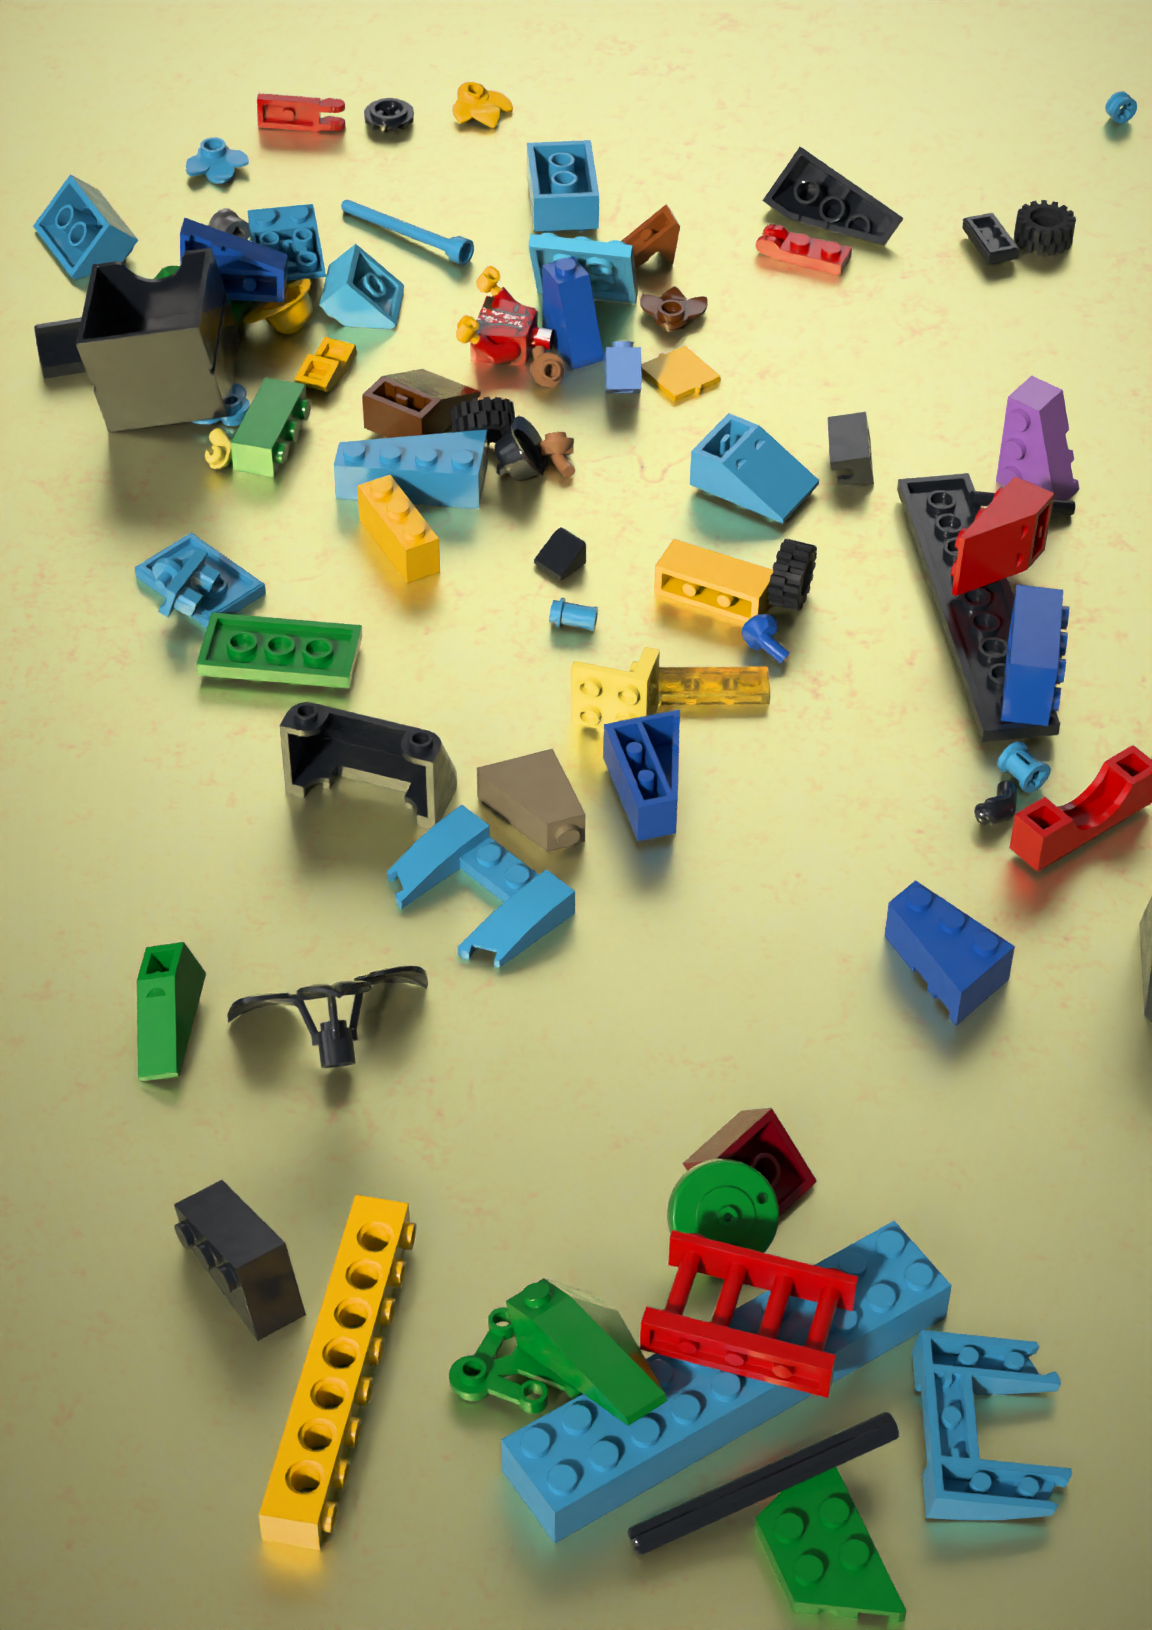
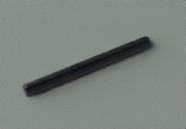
(762, 1483)

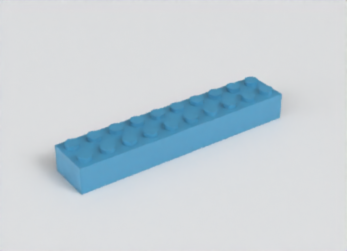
(589, 1462)

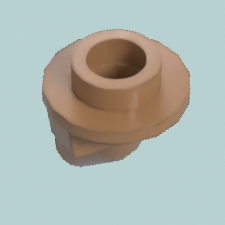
(546, 368)
(558, 447)

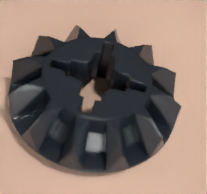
(389, 114)

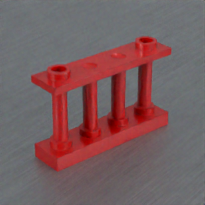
(738, 1351)

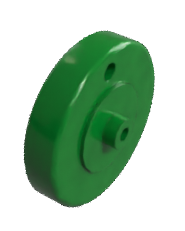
(725, 1204)

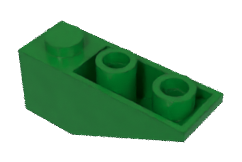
(166, 1008)

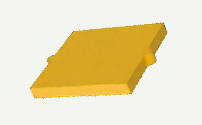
(680, 373)

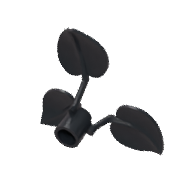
(334, 1039)

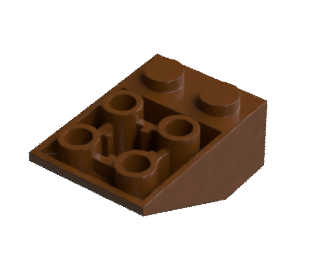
(412, 403)

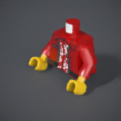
(503, 328)

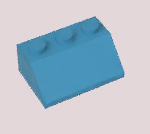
(83, 229)

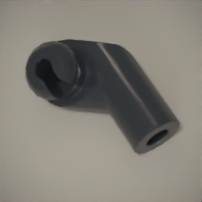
(1000, 807)

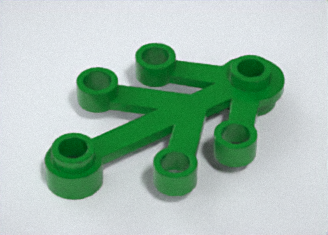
(492, 1371)

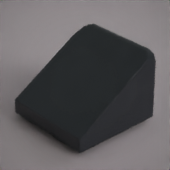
(562, 554)

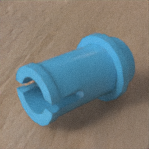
(573, 614)

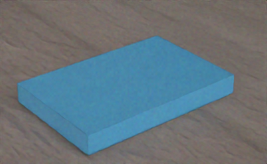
(234, 587)

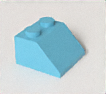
(361, 291)

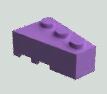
(1036, 440)

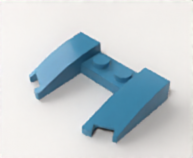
(463, 841)
(956, 1480)

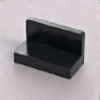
(58, 348)

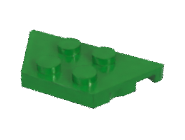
(826, 1552)

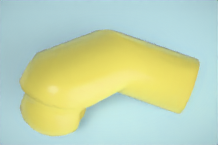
(222, 455)

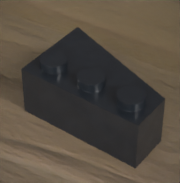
(241, 1257)

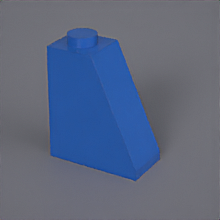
(571, 312)

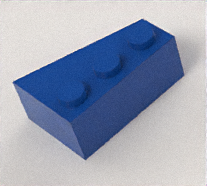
(948, 949)

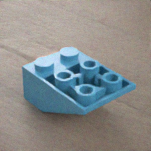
(292, 232)
(750, 469)

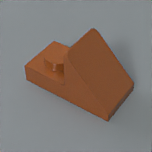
(654, 235)

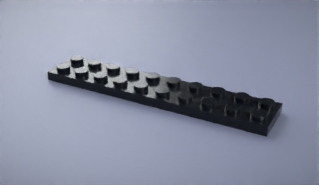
(976, 620)

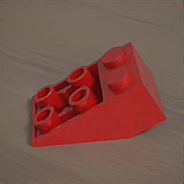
(1003, 536)

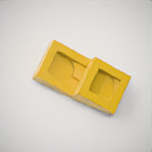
(327, 365)

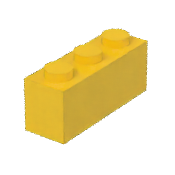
(398, 529)
(712, 581)

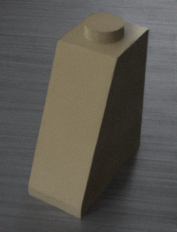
(534, 799)

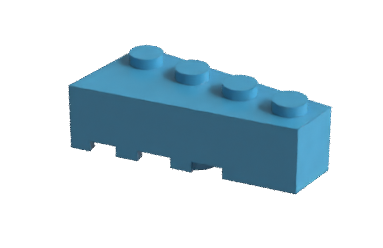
(427, 468)

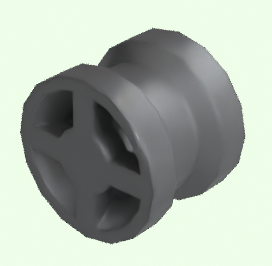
(229, 222)

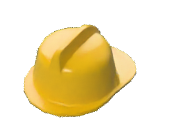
(289, 315)

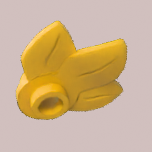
(480, 103)

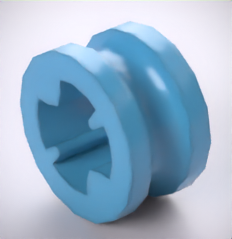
(1114, 104)

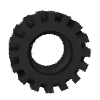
(1044, 228)
(484, 414)
(792, 574)

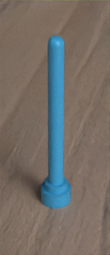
(456, 248)

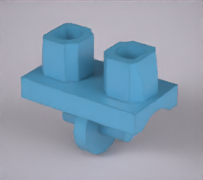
(180, 580)

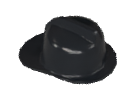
(520, 451)

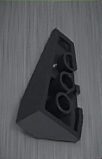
(825, 199)

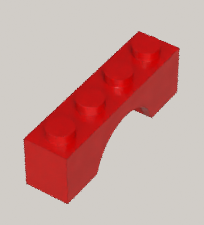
(1051, 831)

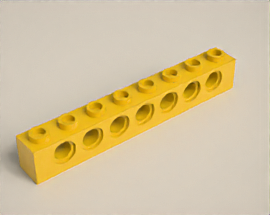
(305, 1517)

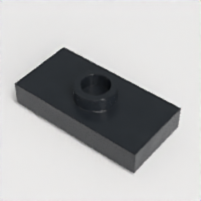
(990, 238)

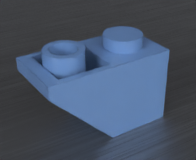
(622, 368)

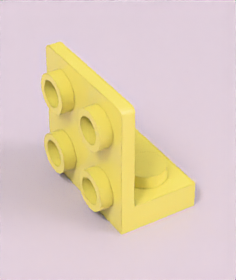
(614, 695)

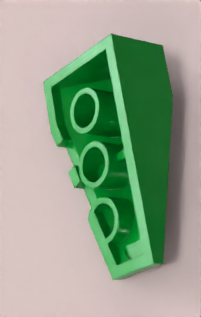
(586, 1347)

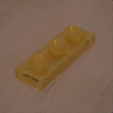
(713, 685)

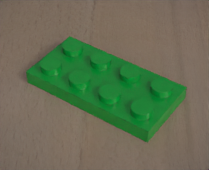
(279, 650)

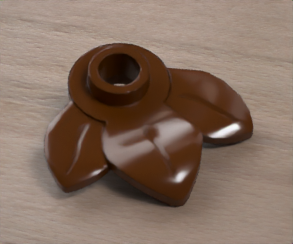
(672, 308)

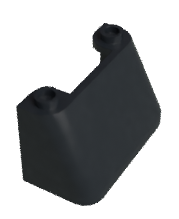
(333, 742)

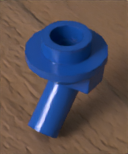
(759, 634)

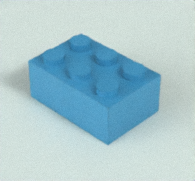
(562, 186)

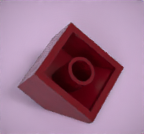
(764, 1144)

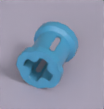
(1024, 767)

